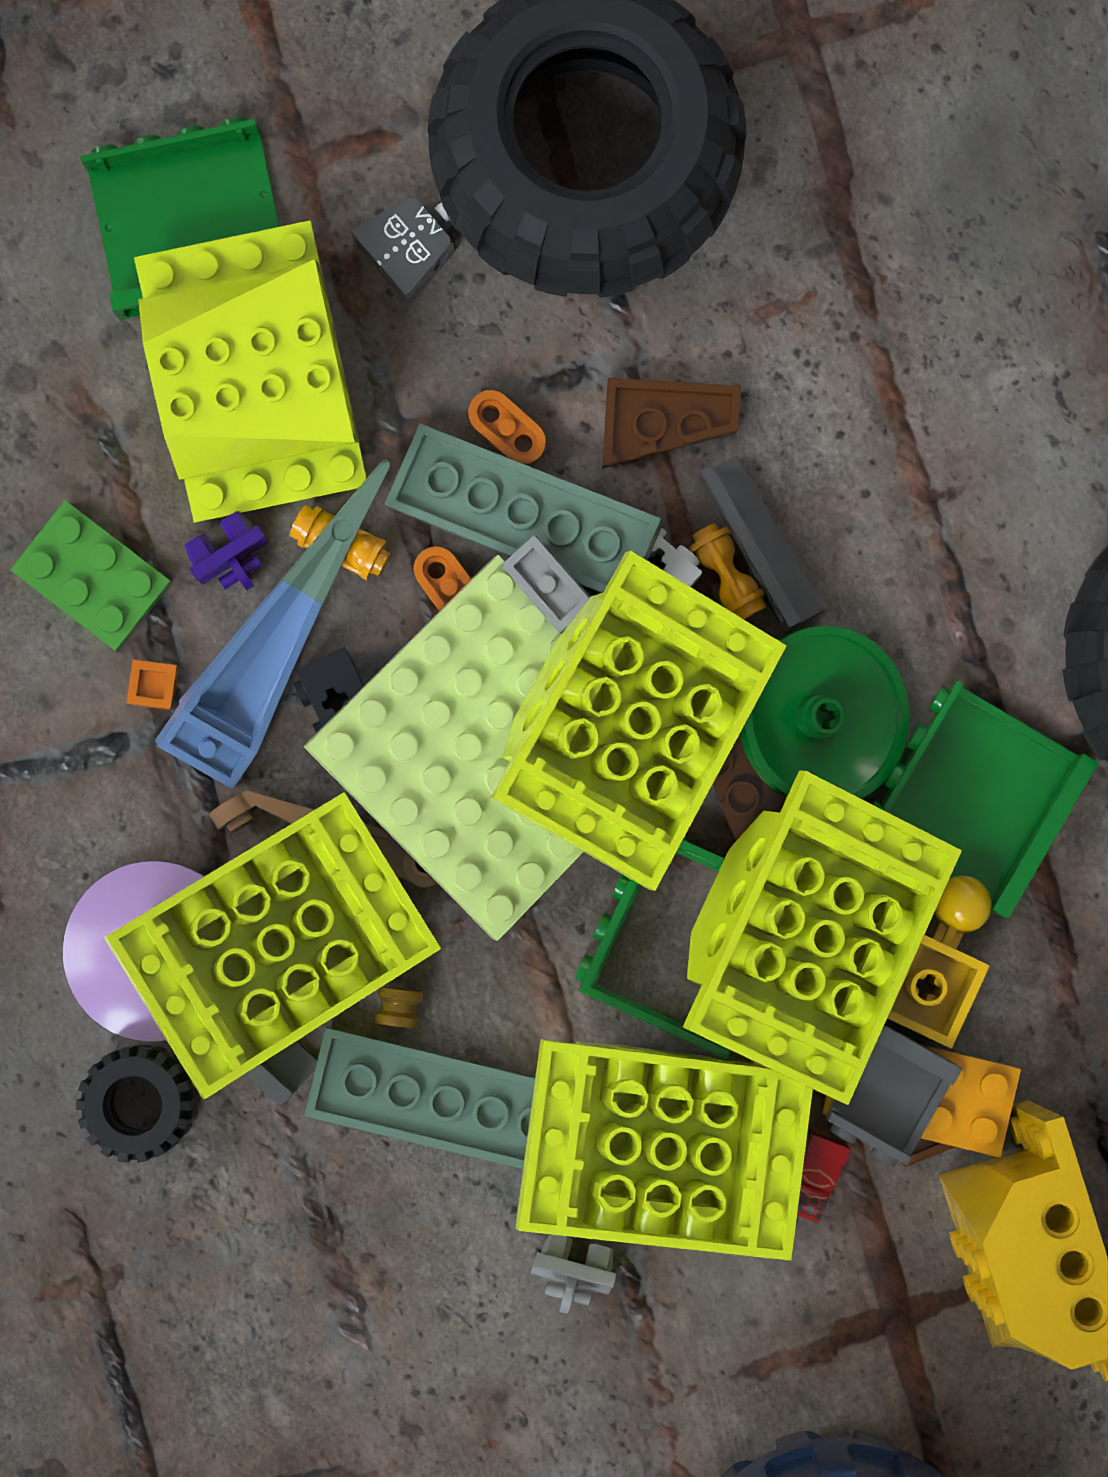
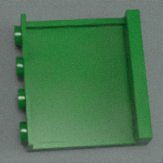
(987, 791)

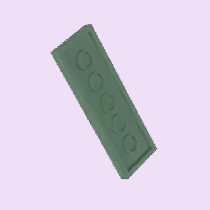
(508, 502)
(422, 1097)

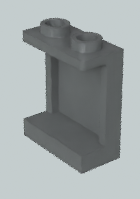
(894, 1097)

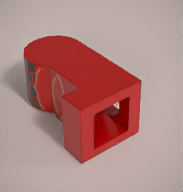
(821, 1170)

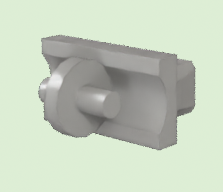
(593, 1275)

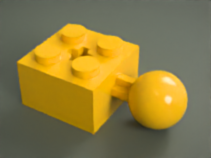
(953, 974)

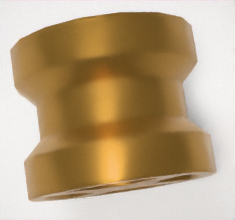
(398, 1007)

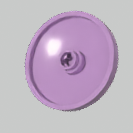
(88, 961)

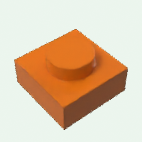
(152, 684)

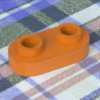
(507, 428)
(445, 588)

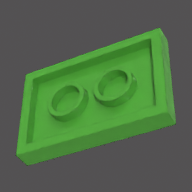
(91, 576)

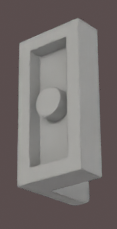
(546, 582)

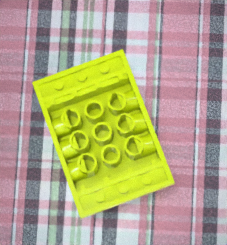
(248, 371)
(634, 719)
(814, 934)
(272, 945)
(663, 1150)

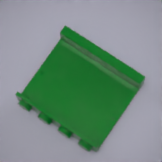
(177, 196)

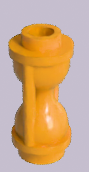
(365, 553)
(737, 590)

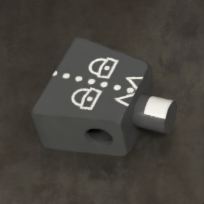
(407, 244)

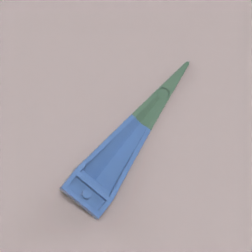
(235, 697)

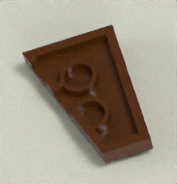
(665, 416)

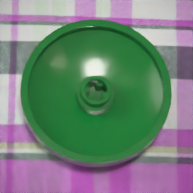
(830, 712)

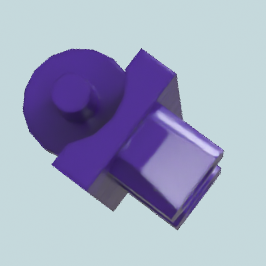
(210, 563)

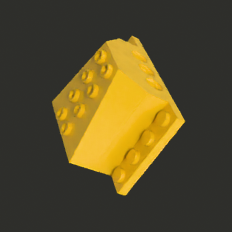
(1033, 1245)

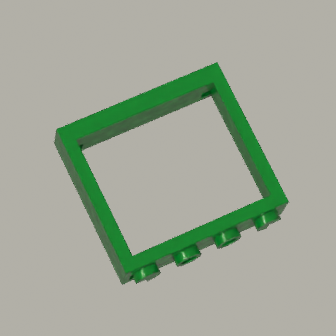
(607, 933)

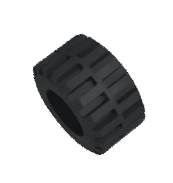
(100, 1114)

